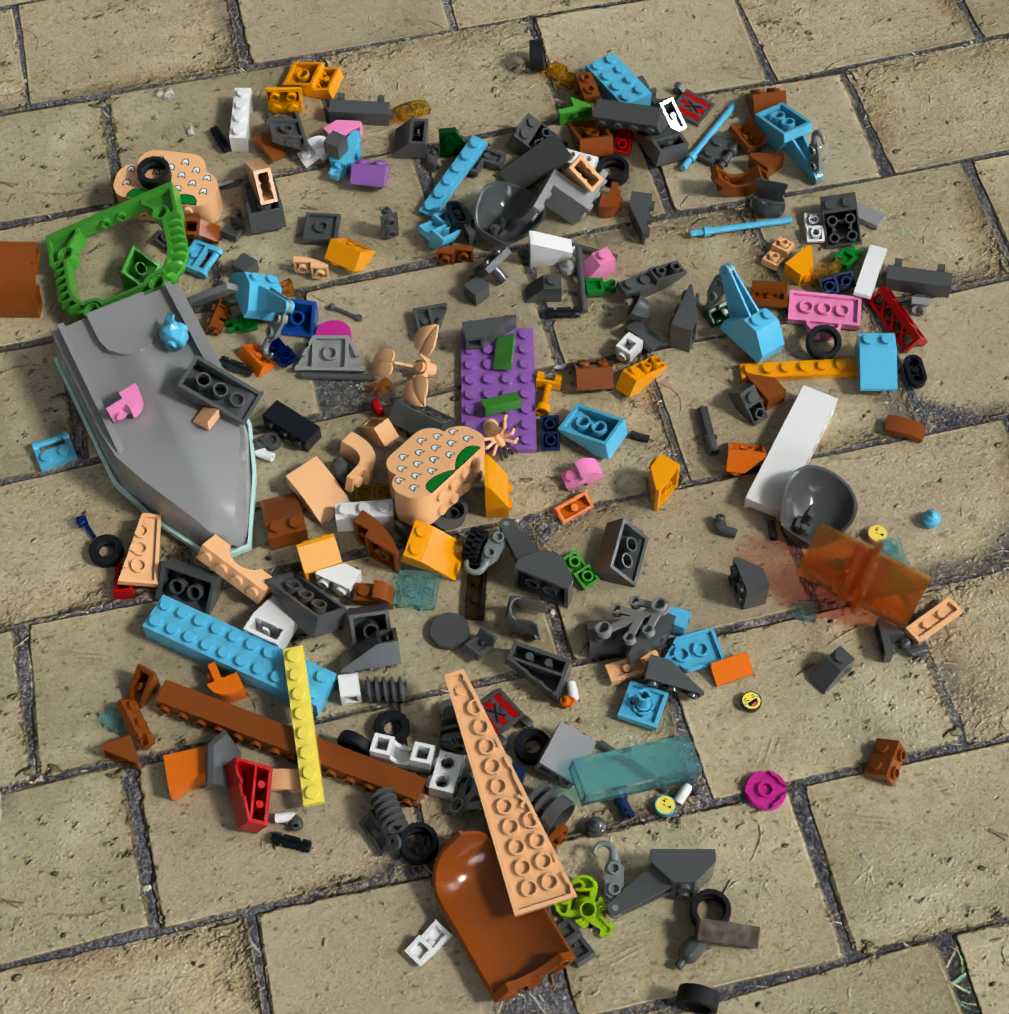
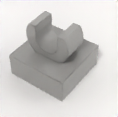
(919, 302)

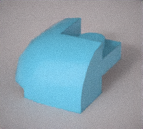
(439, 230)

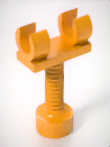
(543, 407)

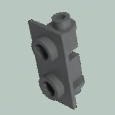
(389, 223)

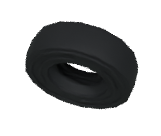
(109, 561)
(393, 716)
(523, 738)
(354, 741)

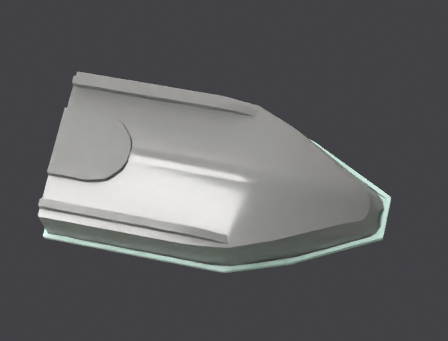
(161, 458)

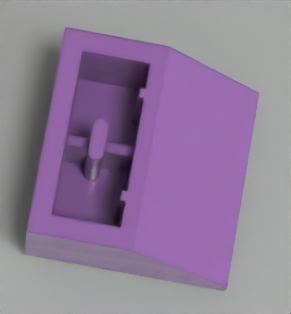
(369, 173)

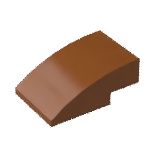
(377, 541)

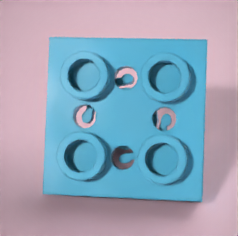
(645, 700)

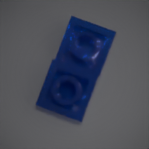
(283, 354)

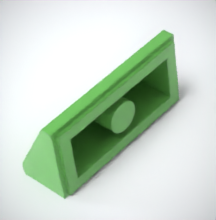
(504, 352)
(501, 403)

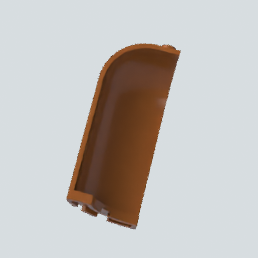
(18, 287)
(475, 901)

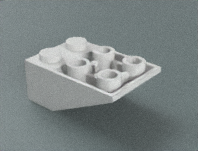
(272, 623)

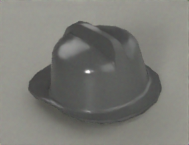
(638, 309)
(454, 515)

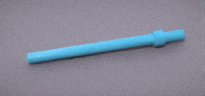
(692, 155)
(707, 231)

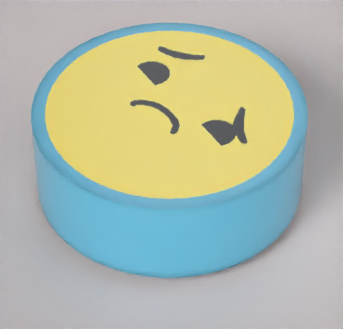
(665, 806)

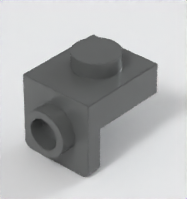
(481, 644)

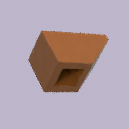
(201, 230)
(768, 388)

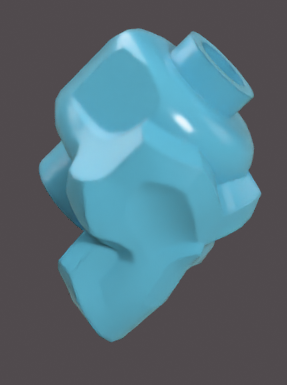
(174, 333)

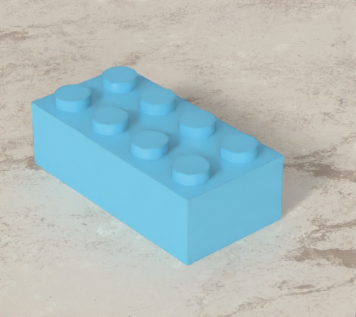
(617, 81)

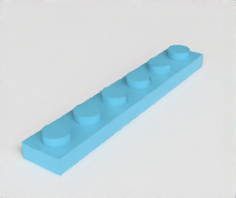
(453, 177)

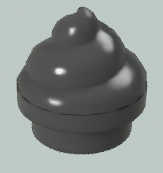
(595, 826)

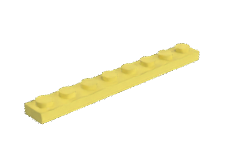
(303, 726)

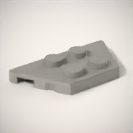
(330, 354)

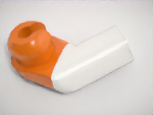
(572, 696)

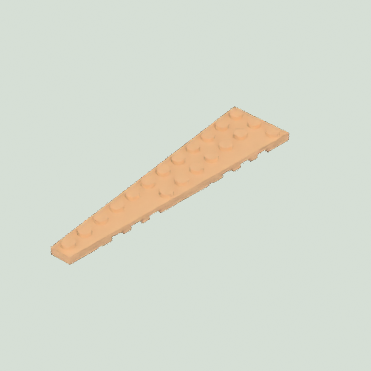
(521, 844)

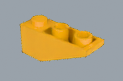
(639, 375)

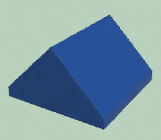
(302, 320)

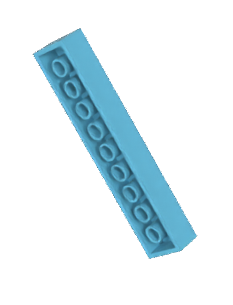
(232, 651)

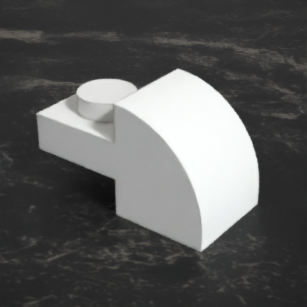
(315, 151)

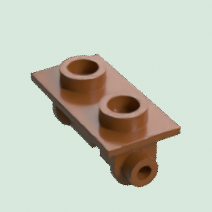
(219, 311)

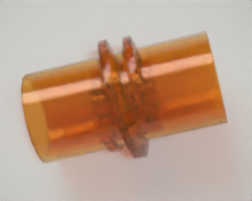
(863, 576)

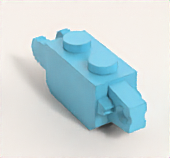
(343, 166)

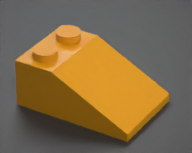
(496, 489)
(433, 551)

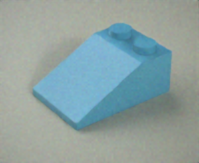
(876, 361)
(594, 430)

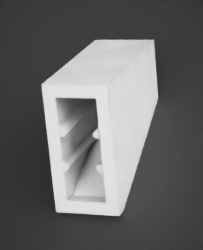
(549, 249)

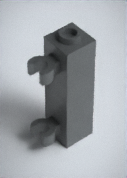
(368, 112)
(917, 281)

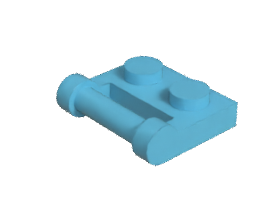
(197, 252)
(57, 455)

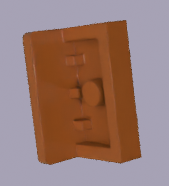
(585, 87)
(748, 136)
(769, 294)
(885, 760)

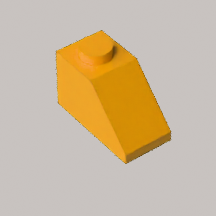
(800, 266)

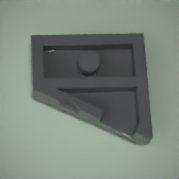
(430, 315)

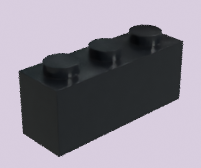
(291, 426)

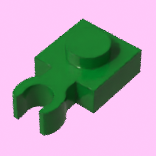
(850, 256)
(597, 287)
(243, 324)

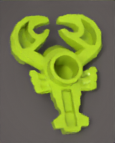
(586, 906)

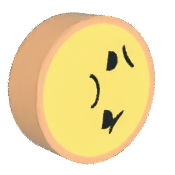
(876, 532)

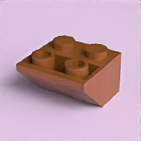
(760, 100)
(593, 374)

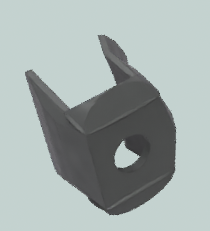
(768, 198)
(523, 626)

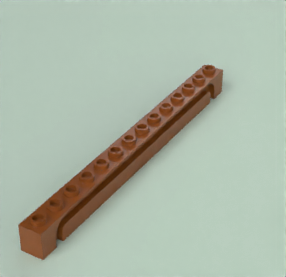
(279, 741)

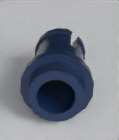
(623, 806)

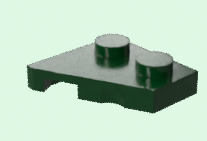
(450, 142)

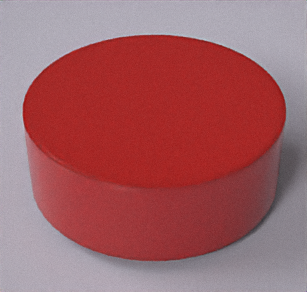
(377, 407)

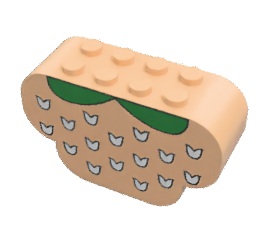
(196, 186)
(434, 471)

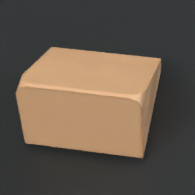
(207, 417)

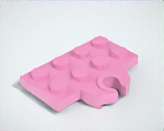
(824, 308)

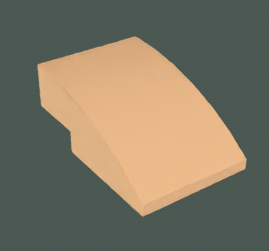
(317, 489)

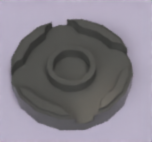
(449, 631)

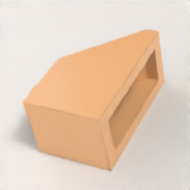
(380, 431)

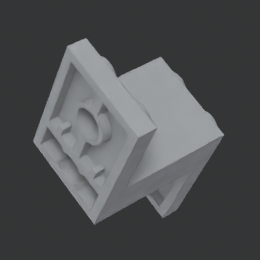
(563, 198)

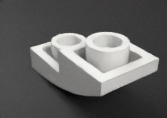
(813, 228)

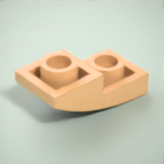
(778, 254)
(318, 269)
(286, 780)

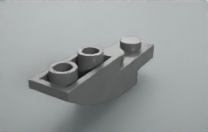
(652, 282)

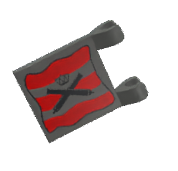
(691, 105)
(504, 714)

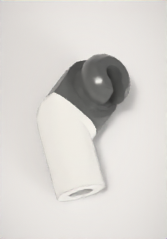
(261, 451)
(686, 789)
(290, 818)

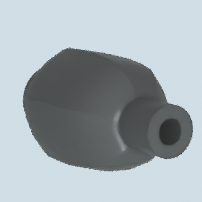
(340, 470)
(690, 952)

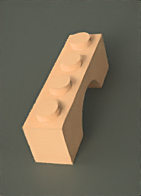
(216, 555)

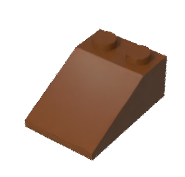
(591, 138)
(284, 521)

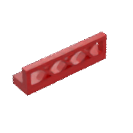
(903, 317)

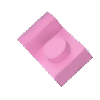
(130, 402)
(585, 471)

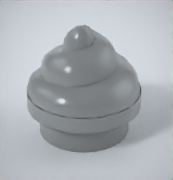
(567, 268)

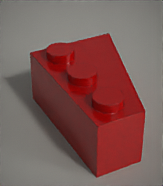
(249, 793)

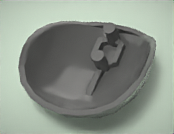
(500, 212)
(813, 498)

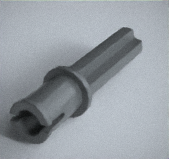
(709, 436)

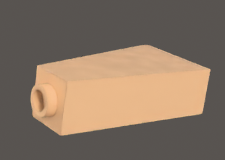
(583, 174)
(261, 180)

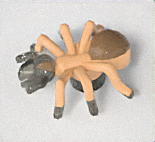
(497, 437)

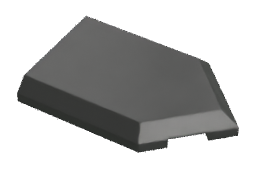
(218, 753)

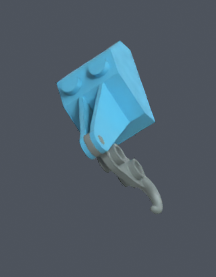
(788, 130)
(262, 299)
(749, 327)

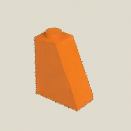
(185, 771)

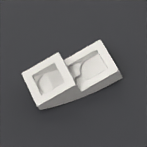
(428, 943)

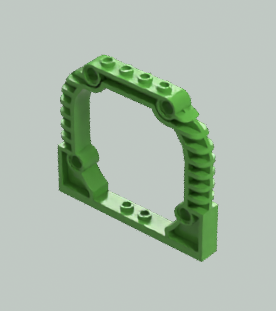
(67, 243)

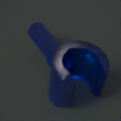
(81, 522)

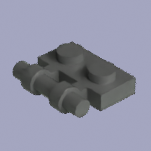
(714, 149)

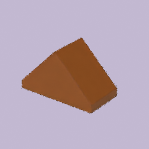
(768, 161)
(143, 685)
(122, 751)

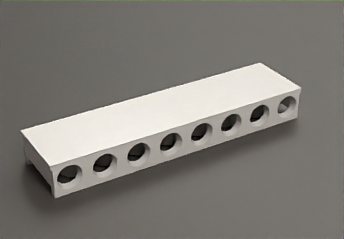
(791, 449)

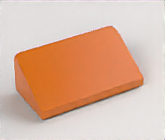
(253, 356)
(572, 507)
(731, 669)

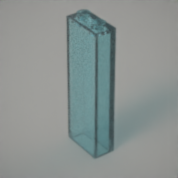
(635, 769)

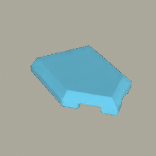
(695, 650)

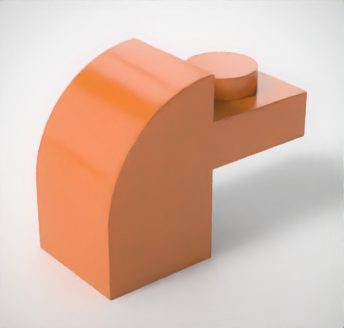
(227, 688)

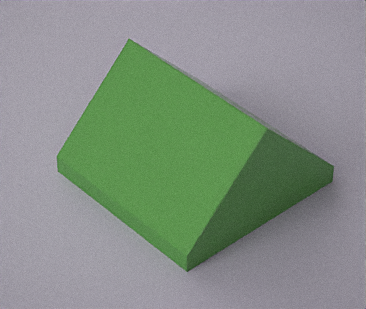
(136, 268)

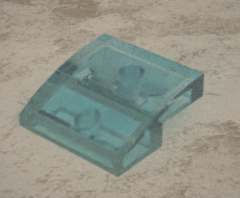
(416, 590)

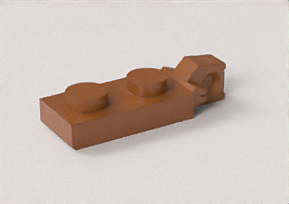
(135, 723)

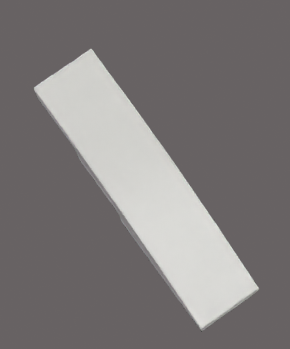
(870, 272)

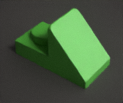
(577, 111)

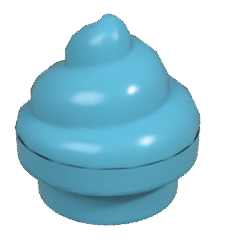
(930, 519)

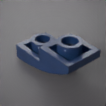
(836, 282)
(549, 432)

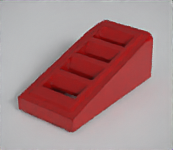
(122, 593)

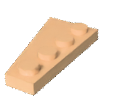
(143, 555)

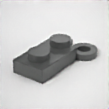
(382, 842)

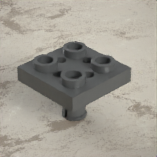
(492, 264)

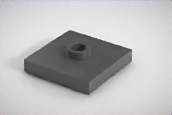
(320, 227)

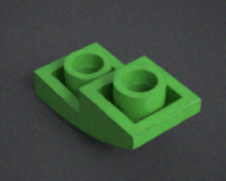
(580, 571)

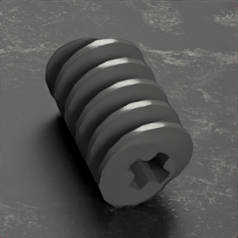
(385, 689)
(388, 811)

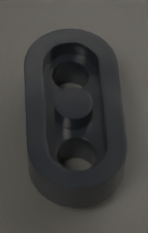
(457, 214)
(915, 373)

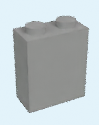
(559, 751)

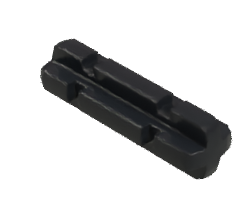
(220, 139)
(563, 312)
(236, 366)
(291, 842)

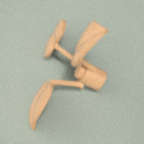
(417, 388)

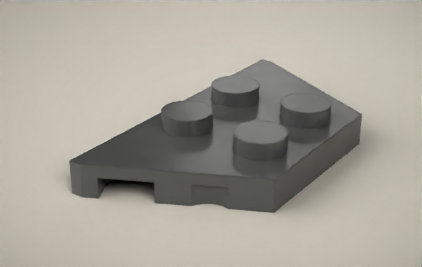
(288, 131)

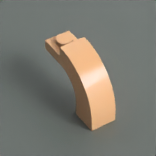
(363, 456)

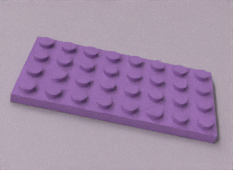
(483, 382)

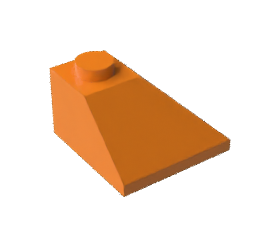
(743, 457)

